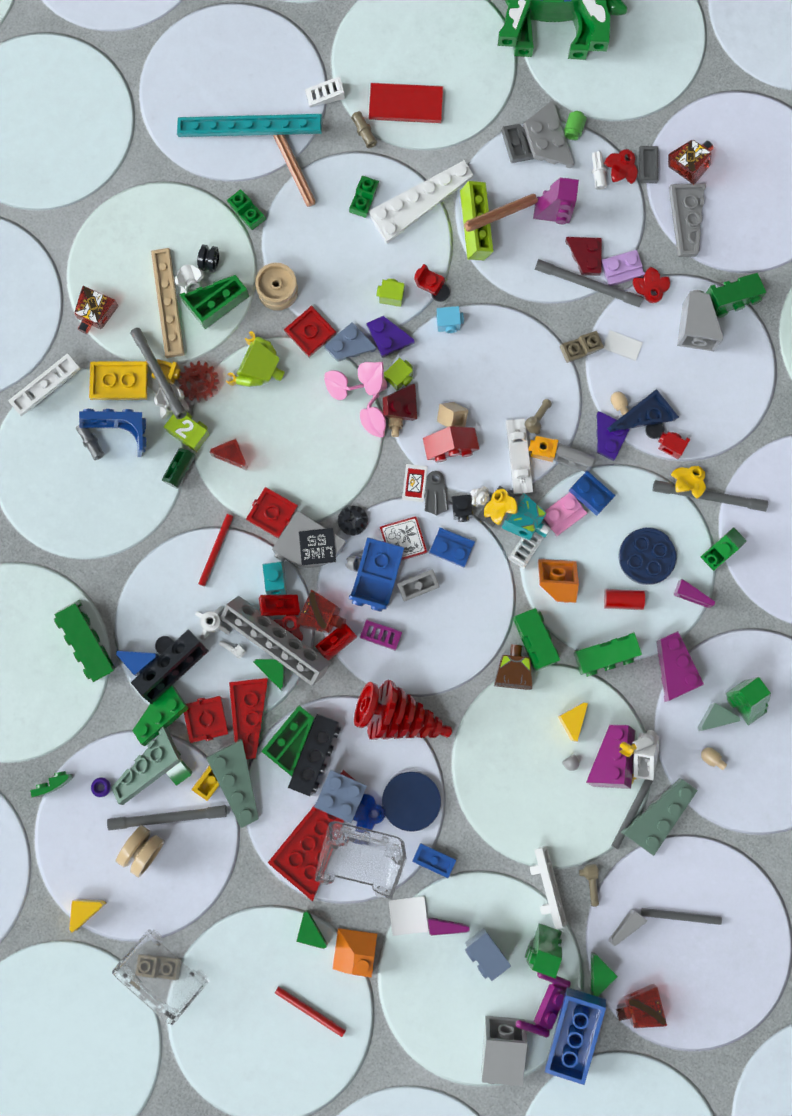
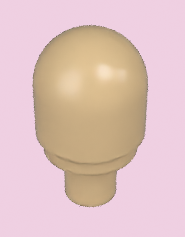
(619, 402)
(395, 425)
(713, 758)

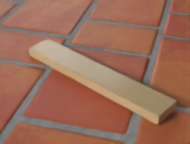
(167, 303)

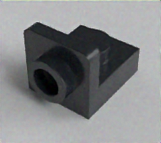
(462, 508)

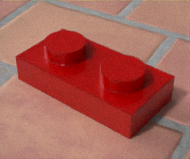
(279, 605)

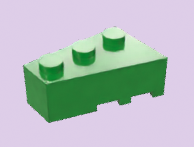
(736, 294)
(536, 639)
(289, 740)
(545, 954)

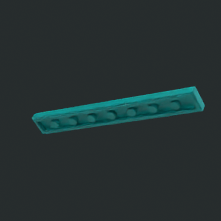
(249, 125)

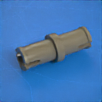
(364, 129)

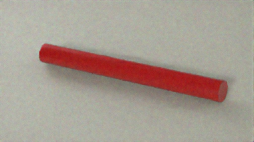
(215, 550)
(310, 1011)

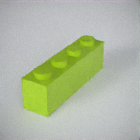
(475, 203)

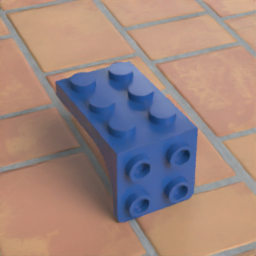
(125, 420)
(376, 574)

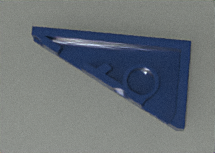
(649, 411)

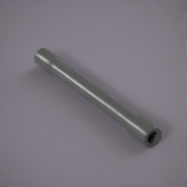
(551, 269)
(174, 402)
(751, 503)
(125, 822)

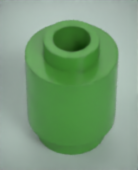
(574, 125)

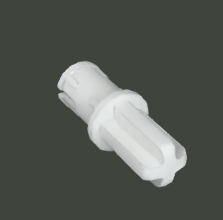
(599, 171)

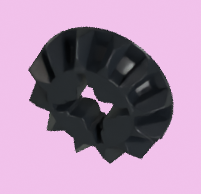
(347, 527)

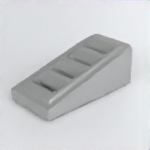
(629, 925)

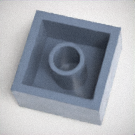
(340, 796)
(487, 954)

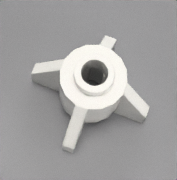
(189, 278)
(161, 400)
(215, 626)

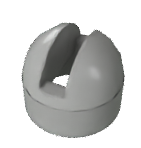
(353, 563)
(571, 763)

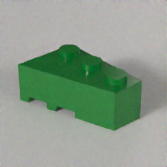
(215, 300)
(607, 655)
(749, 699)

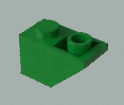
(723, 549)

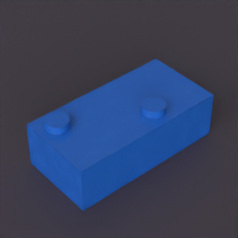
(575, 1036)

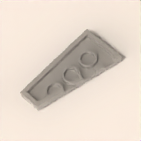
(686, 213)

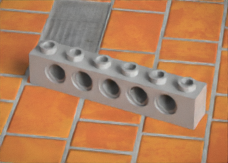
(275, 640)

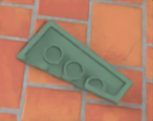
(148, 767)
(234, 779)
(660, 817)

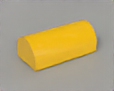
(206, 784)

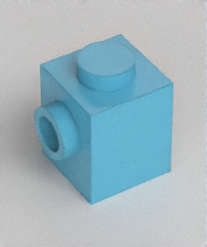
(449, 319)

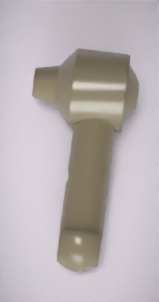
(533, 423)
(591, 873)

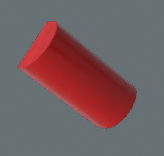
(624, 599)
(335, 642)

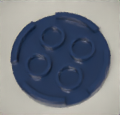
(647, 556)
(411, 801)

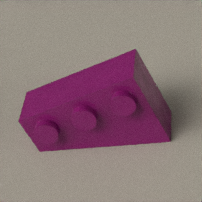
(558, 202)
(677, 667)
(611, 767)

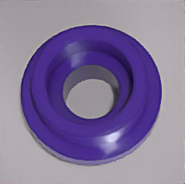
(94, 787)

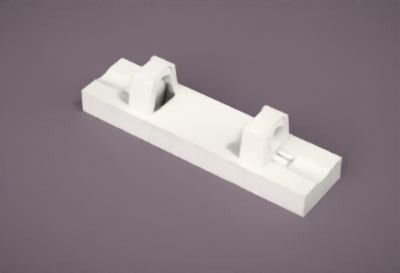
(44, 385)
(519, 457)
(553, 896)

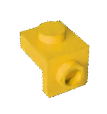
(170, 370)

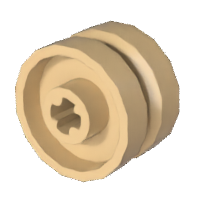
(276, 286)
(139, 851)

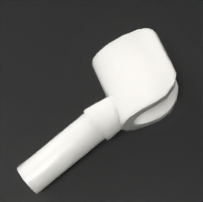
(238, 651)

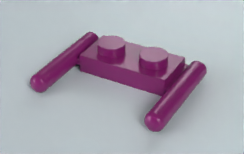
(549, 1007)

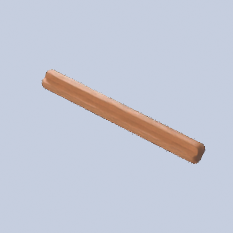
(295, 170)
(500, 212)

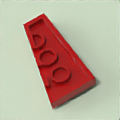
(247, 712)

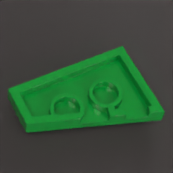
(158, 715)

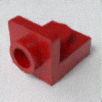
(428, 280)

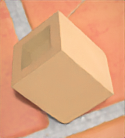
(452, 415)

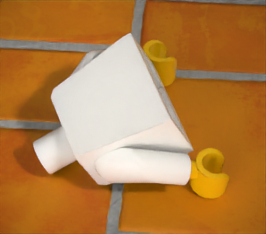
(645, 754)

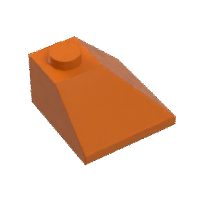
(559, 579)
(355, 952)

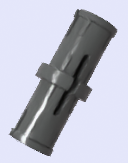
(90, 442)

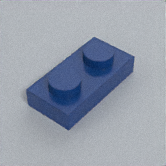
(434, 860)

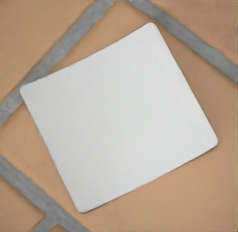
(408, 916)

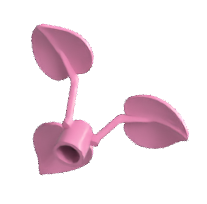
(371, 376)

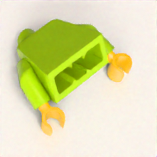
(258, 364)

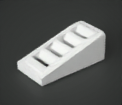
(327, 85)
(517, 560)

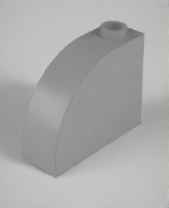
(289, 545)

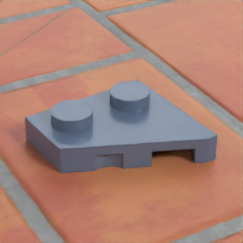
(349, 343)

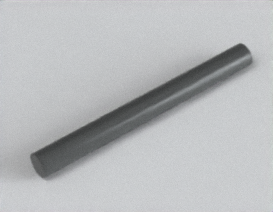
(632, 812)
(681, 916)

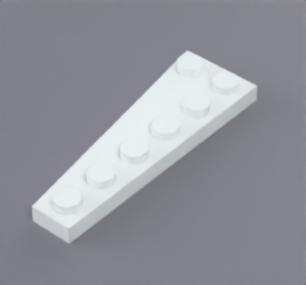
(403, 210)

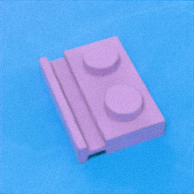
(622, 268)

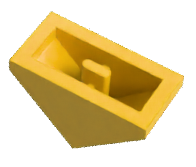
(573, 720)
(82, 911)

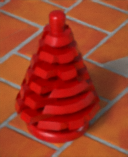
(394, 714)

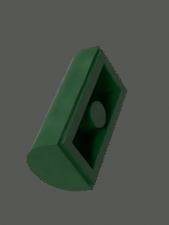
(178, 467)

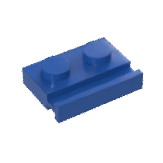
(592, 493)
(451, 547)

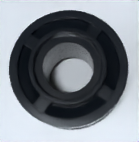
(208, 258)

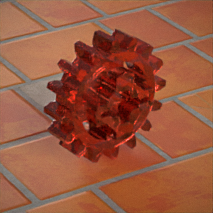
(191, 377)

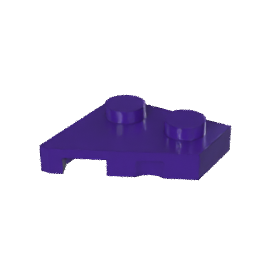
(388, 336)
(608, 442)

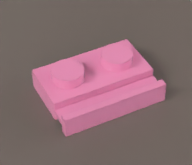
(564, 514)

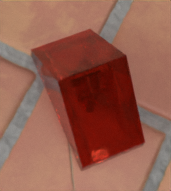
(230, 453)

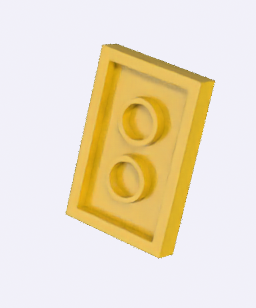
(118, 380)

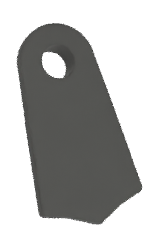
(435, 494)

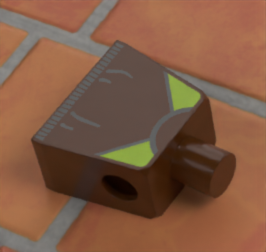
(514, 670)

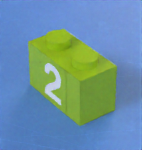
(187, 431)

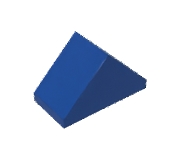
(136, 661)

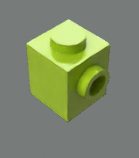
(391, 292)
(399, 374)

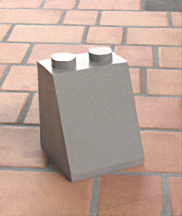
(699, 323)
(503, 1051)

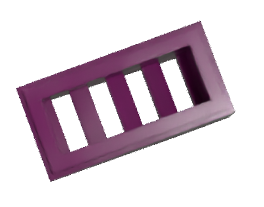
(690, 593)
(393, 646)
(442, 927)

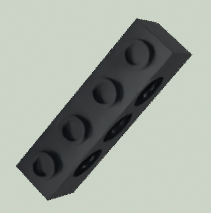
(169, 666)
(298, 782)

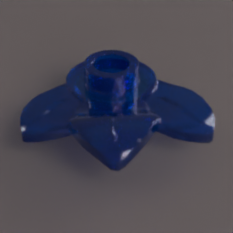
(364, 812)

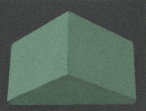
(716, 717)

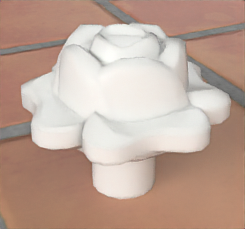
(480, 496)

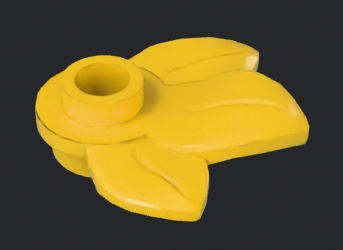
(688, 481)
(497, 508)

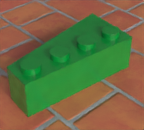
(84, 641)

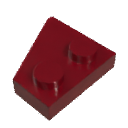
(586, 253)
(401, 404)

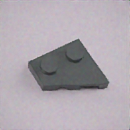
(516, 143)

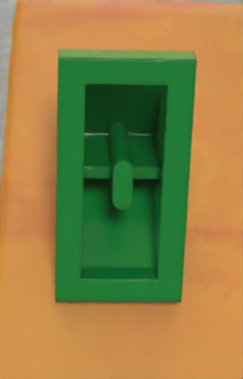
(273, 670)
(310, 933)
(601, 975)

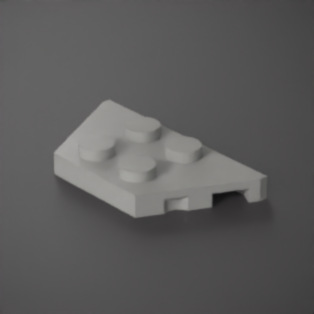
(547, 137)

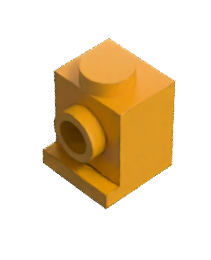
(547, 454)

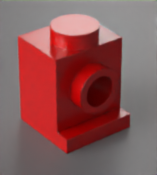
(673, 444)

